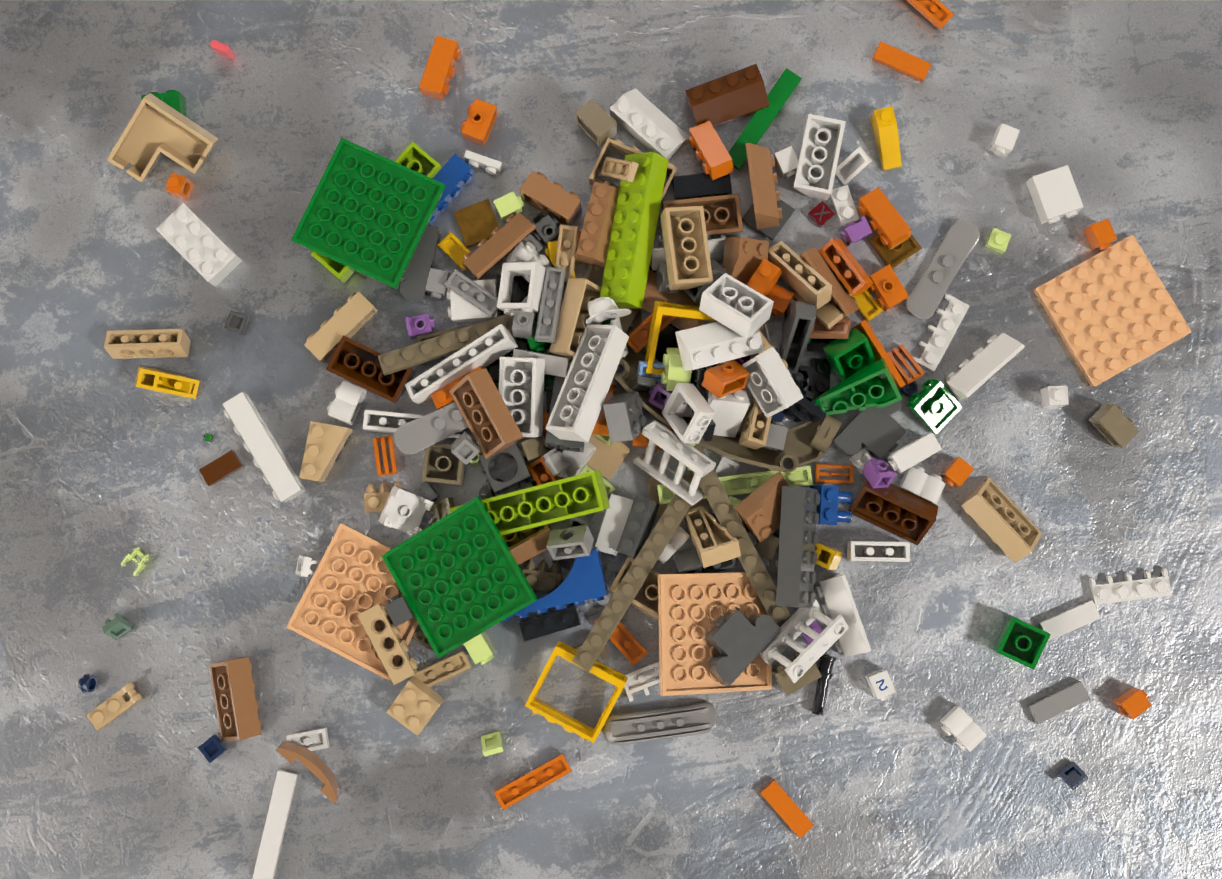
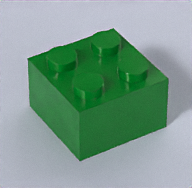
(849, 354)
(1021, 642)

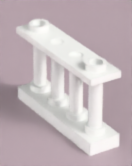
(683, 452)
(792, 629)

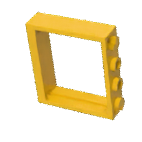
(671, 309)
(567, 722)

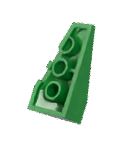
(864, 389)

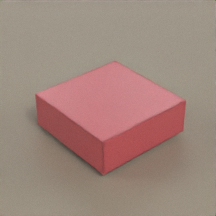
(222, 49)

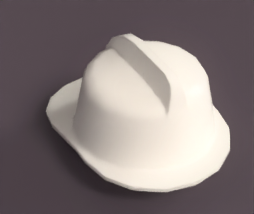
(604, 309)

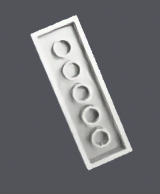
(587, 382)

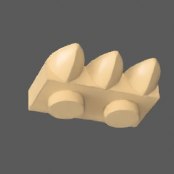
(376, 501)

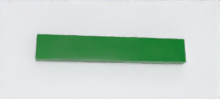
(763, 118)

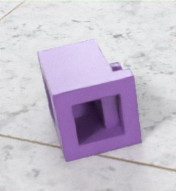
(856, 232)
(413, 330)
(656, 397)
(878, 473)

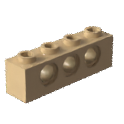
(147, 343)
(754, 427)
(396, 672)

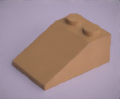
(743, 257)
(763, 508)

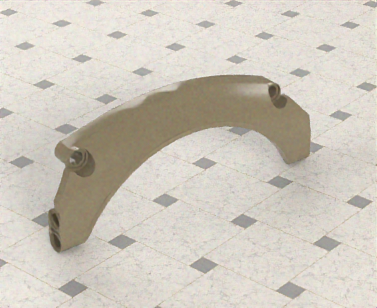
(802, 443)

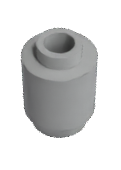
(556, 463)

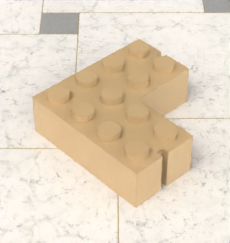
(160, 130)

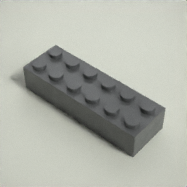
(797, 547)

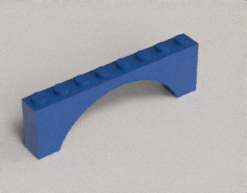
(583, 583)

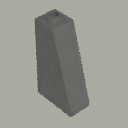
(552, 441)

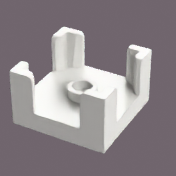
(404, 511)

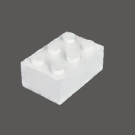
(736, 305)
(771, 383)

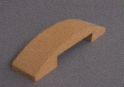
(312, 762)

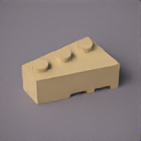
(322, 449)
(709, 538)

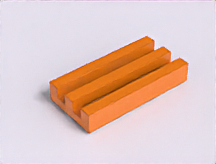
(914, 364)
(378, 459)
(830, 466)

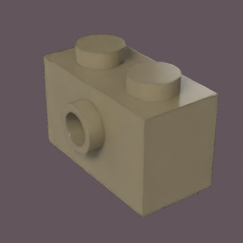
(596, 122)
(1114, 425)

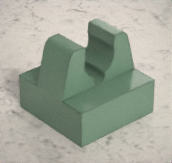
(117, 627)

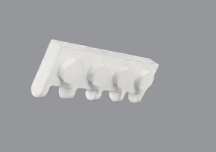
(942, 333)
(1130, 589)
(641, 679)

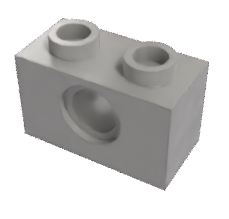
(570, 542)

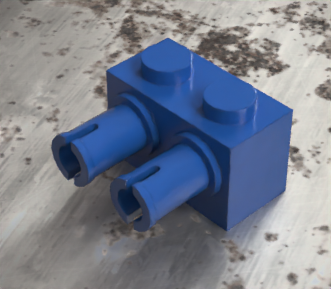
(828, 505)

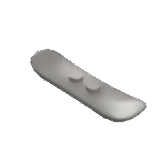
(942, 269)
(429, 429)
(660, 724)

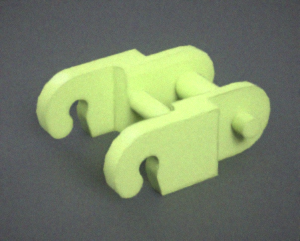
(141, 565)

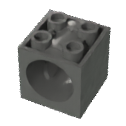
(520, 475)

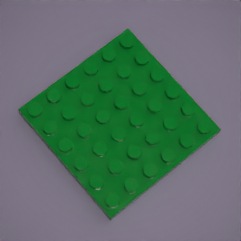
(368, 213)
(459, 577)

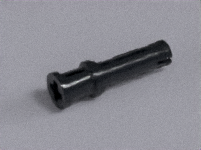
(825, 670)

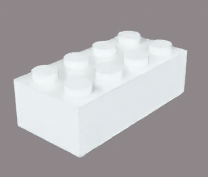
(199, 244)

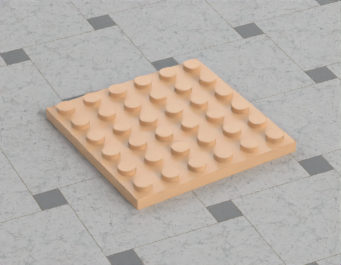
(1112, 311)
(344, 585)
(686, 614)

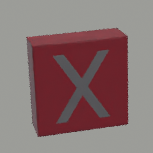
(821, 214)

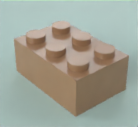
(551, 198)

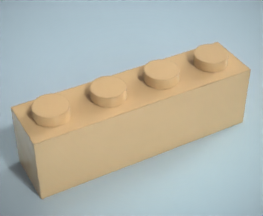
(800, 275)
(345, 322)

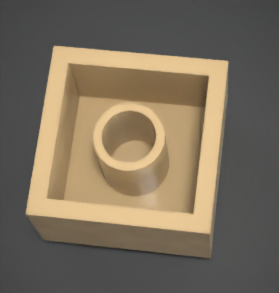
(415, 705)

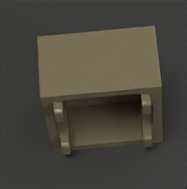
(785, 682)

